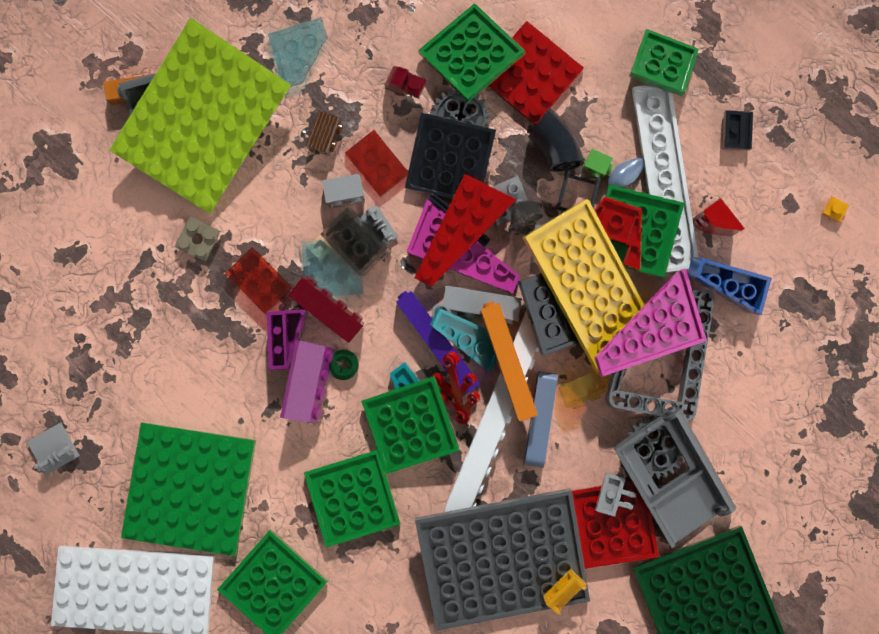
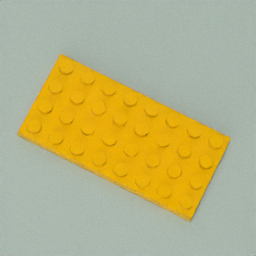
(585, 276)

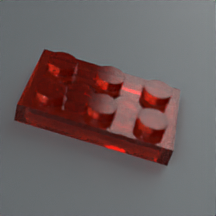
(377, 163)
(259, 280)

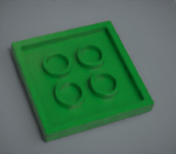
(664, 62)

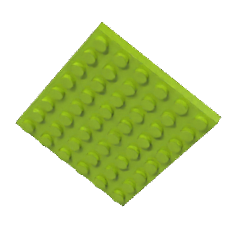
(200, 116)

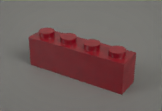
(326, 308)

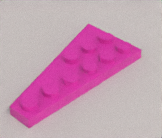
(474, 263)

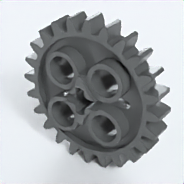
(478, 118)
(670, 455)

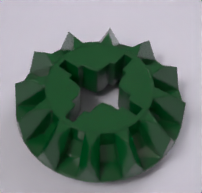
(352, 361)

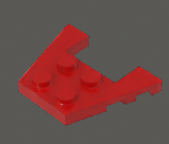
(623, 225)

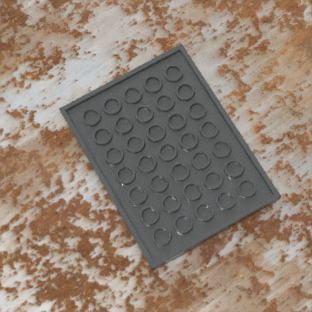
(499, 557)

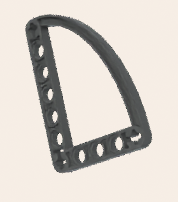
(686, 382)

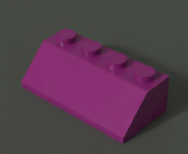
(307, 382)

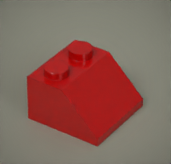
(718, 220)

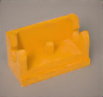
(564, 591)

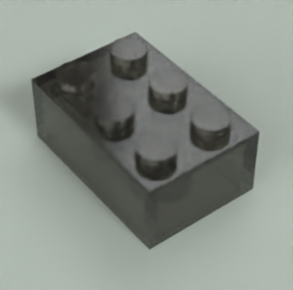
(355, 241)

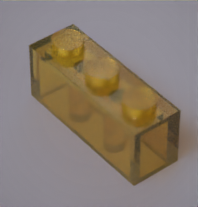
(584, 388)

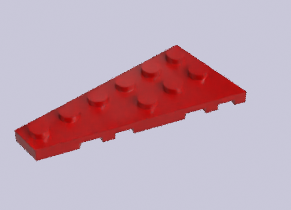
(466, 220)

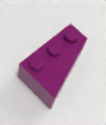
(282, 333)

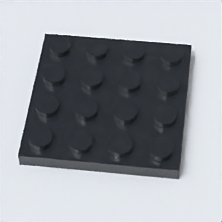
(446, 152)
(545, 315)

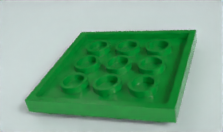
(471, 52)
(658, 228)
(410, 425)
(352, 498)
(272, 584)

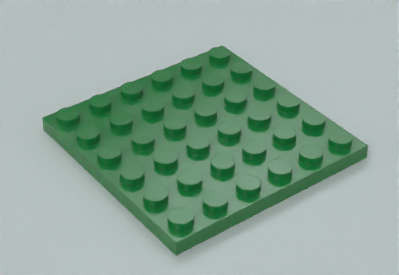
(188, 489)

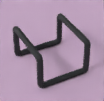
(567, 175)

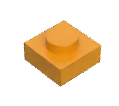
(835, 209)

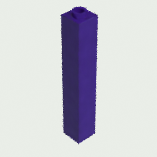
(435, 341)

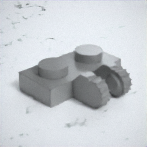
(610, 495)

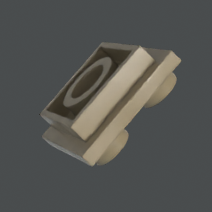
(186, 239)

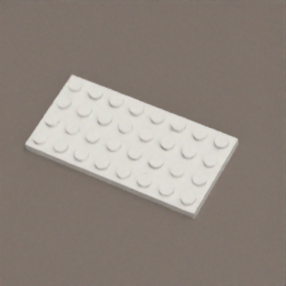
(132, 590)

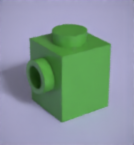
(597, 164)

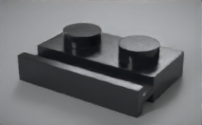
(737, 130)

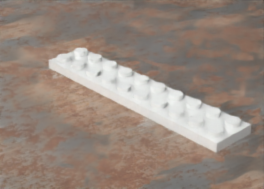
(665, 164)

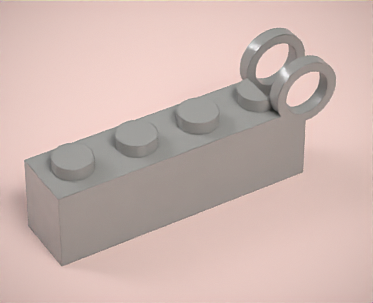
(472, 301)

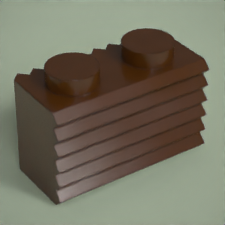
(324, 133)

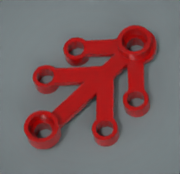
(461, 412)

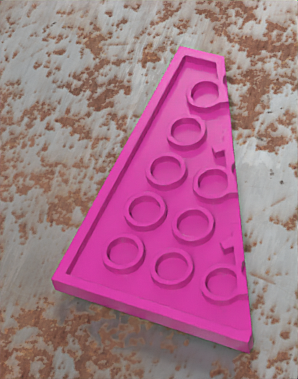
(660, 328)

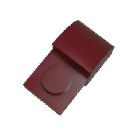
(403, 81)

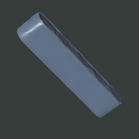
(540, 425)

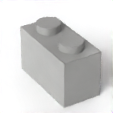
(343, 190)

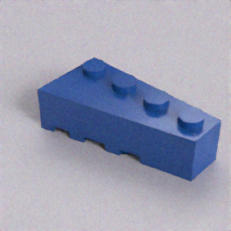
(737, 285)

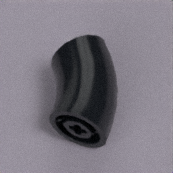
(557, 143)

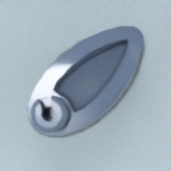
(626, 172)

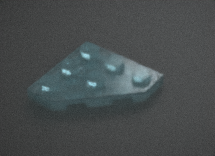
(297, 49)
(330, 269)

